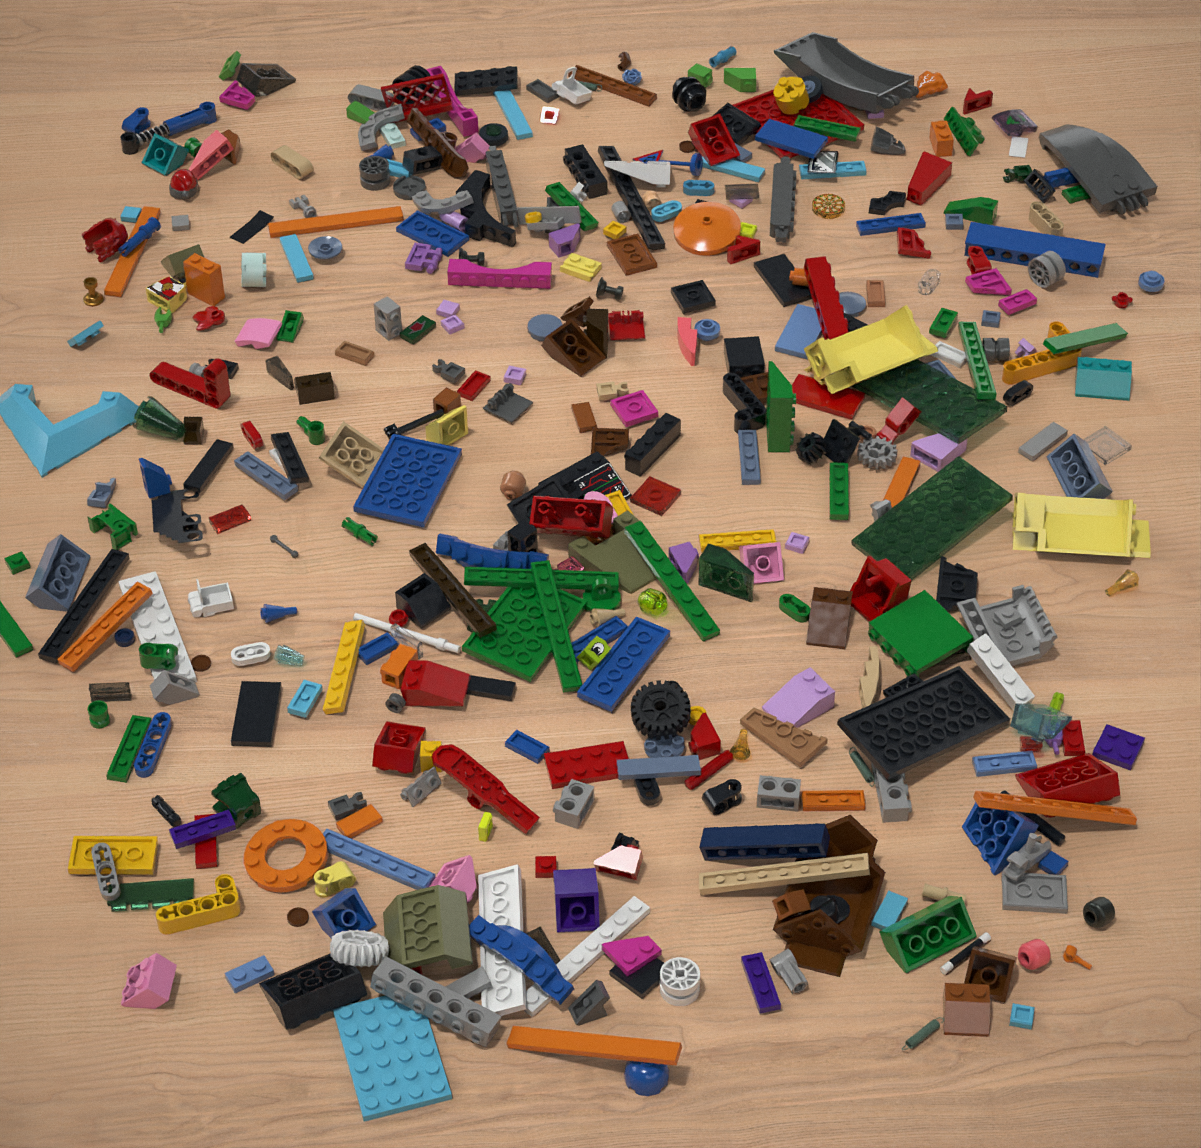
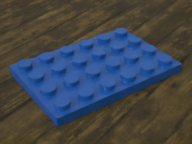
(407, 480)

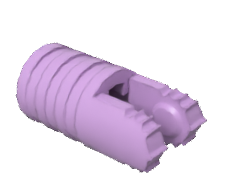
(455, 220)

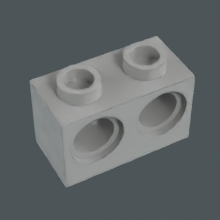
(387, 318)
(778, 793)
(574, 803)

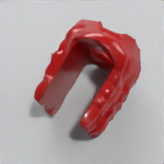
(105, 238)

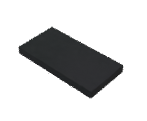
(776, 273)
(256, 714)

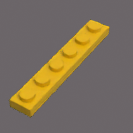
(344, 667)

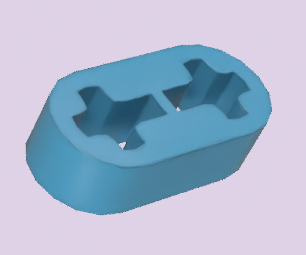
(698, 188)

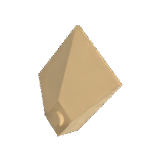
(352, 454)

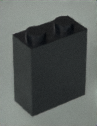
(744, 356)

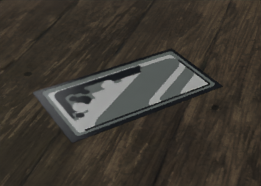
(823, 163)

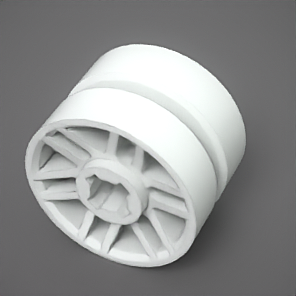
(679, 981)

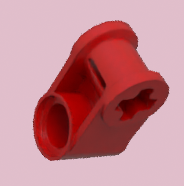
(977, 260)

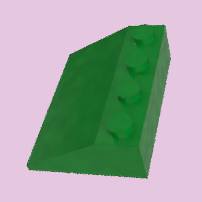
(779, 411)

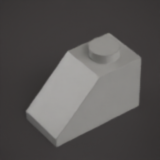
(173, 688)

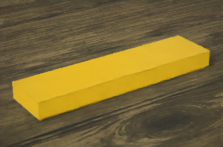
(733, 540)

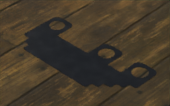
(169, 519)

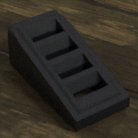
(1032, 177)

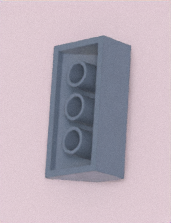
(1079, 470)
(58, 575)

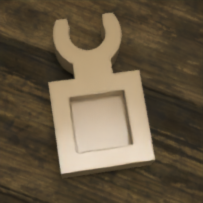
(610, 391)

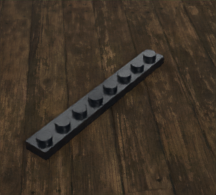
(83, 606)

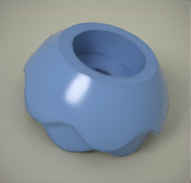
(632, 76)

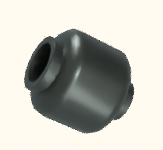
(1099, 912)

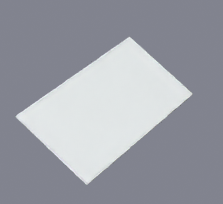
(1018, 147)

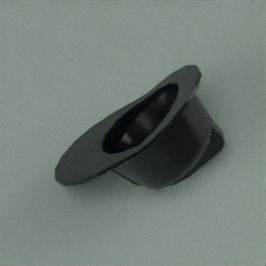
(832, 905)

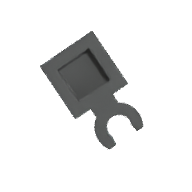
(449, 371)
(345, 806)

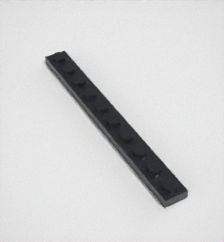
(633, 201)

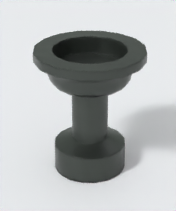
(472, 258)
(602, 288)

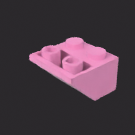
(149, 983)

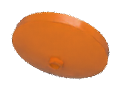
(706, 228)

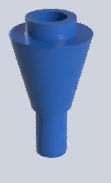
(385, 152)
(274, 612)

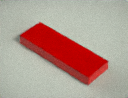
(205, 850)

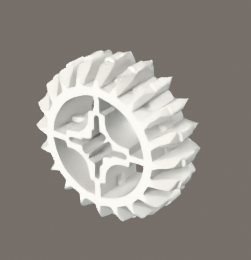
(359, 948)

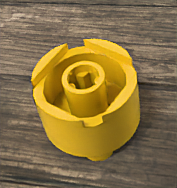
(791, 94)

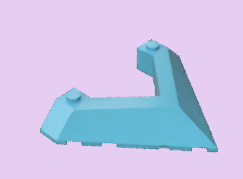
(56, 444)

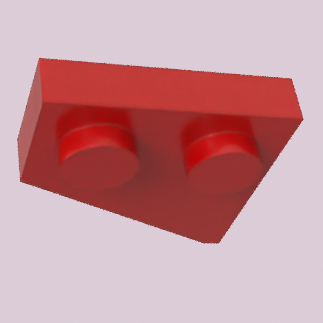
(910, 243)

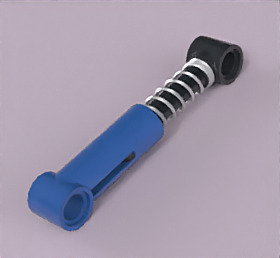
(204, 114)

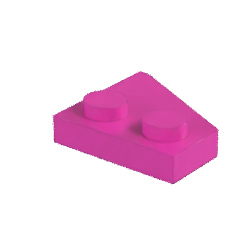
(632, 953)

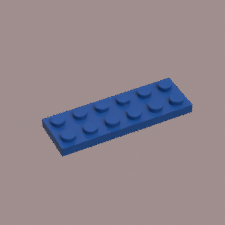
(623, 664)

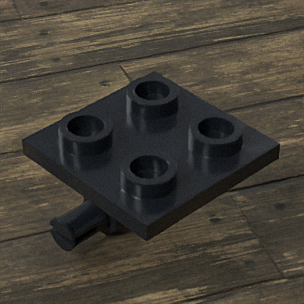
(843, 440)

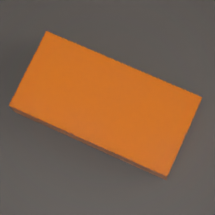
(359, 821)

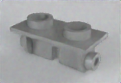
(421, 787)

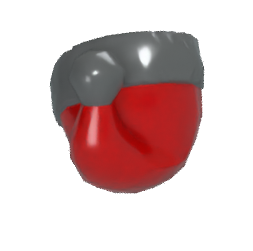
(183, 184)

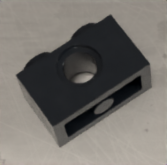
(422, 160)

